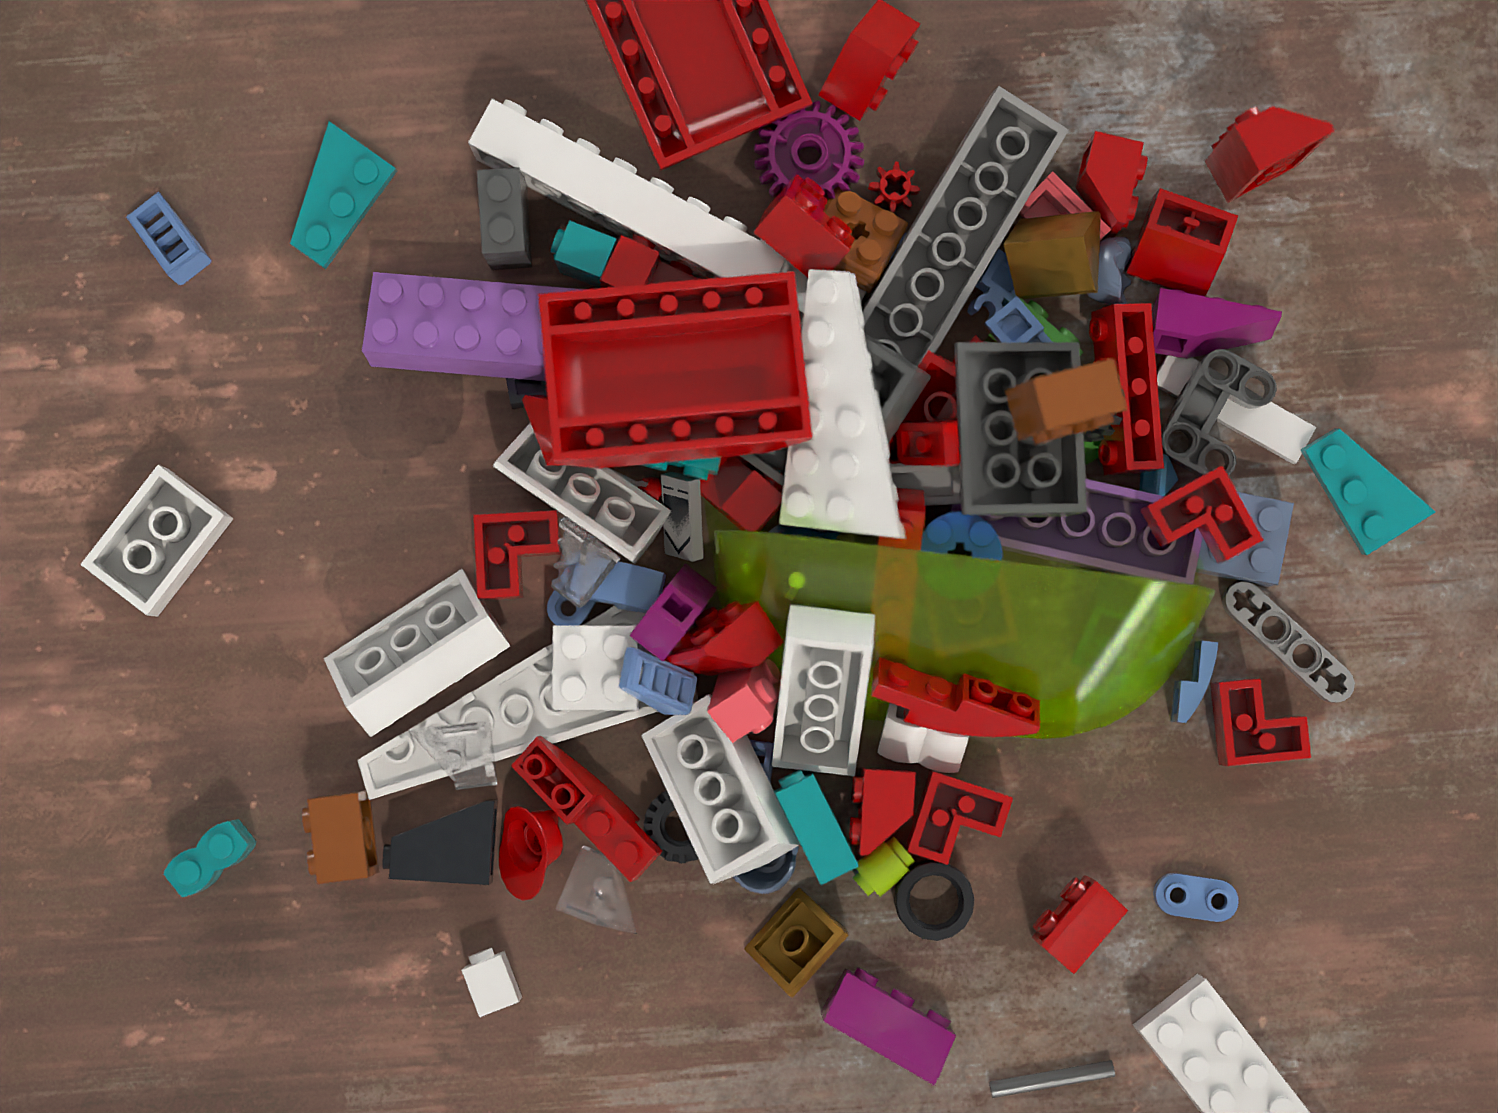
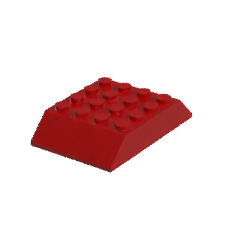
(698, 70)
(675, 370)

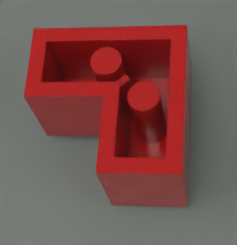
(869, 57)
(802, 231)
(639, 264)
(742, 494)
(1211, 507)
(502, 542)
(1246, 735)
(945, 807)

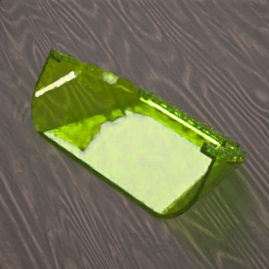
(1061, 635)

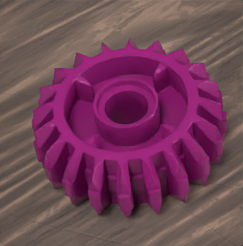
(814, 131)

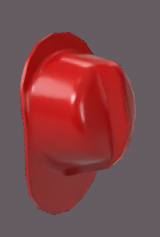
(527, 848)

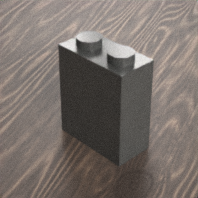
(504, 218)

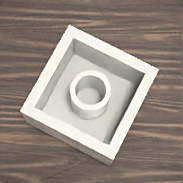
(590, 668)

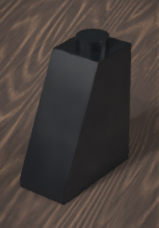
(447, 849)

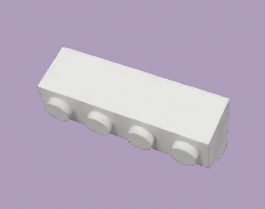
(588, 496)
(415, 653)
(719, 794)

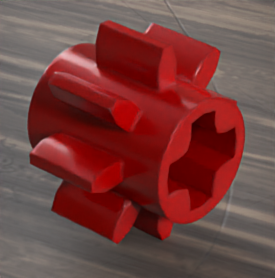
(894, 176)

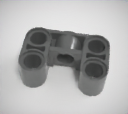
(1201, 404)

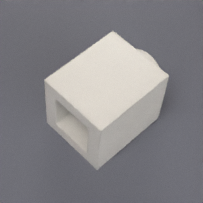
(491, 981)

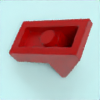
(928, 443)

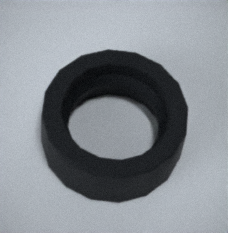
(956, 922)

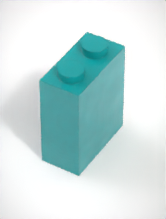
(815, 826)

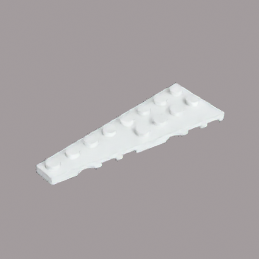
(518, 712)

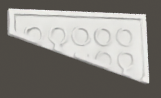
(844, 471)

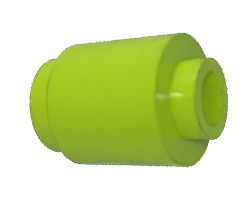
(883, 867)

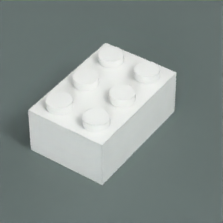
(157, 541)

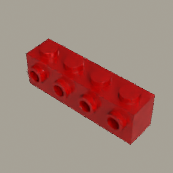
(1127, 336)

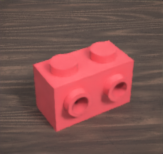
(745, 699)

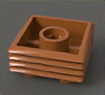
(875, 235)

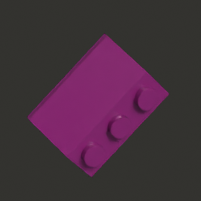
(889, 1024)

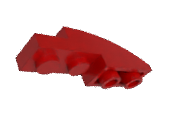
(963, 708)
(588, 804)

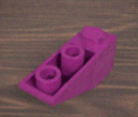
(1198, 325)
(673, 612)

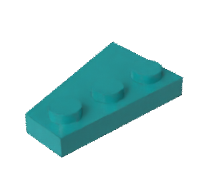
(339, 195)
(1363, 491)

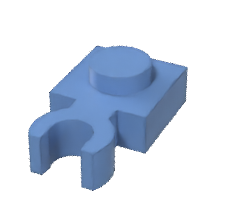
(996, 285)

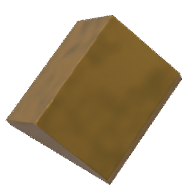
(1055, 255)
(796, 942)

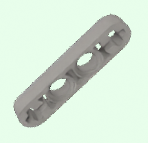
(1284, 646)

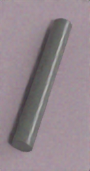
(1052, 1079)

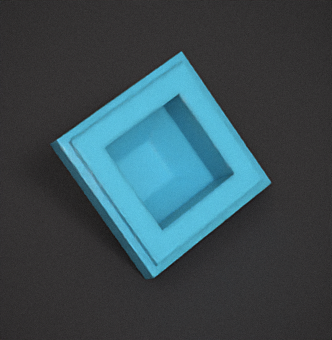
(1159, 481)

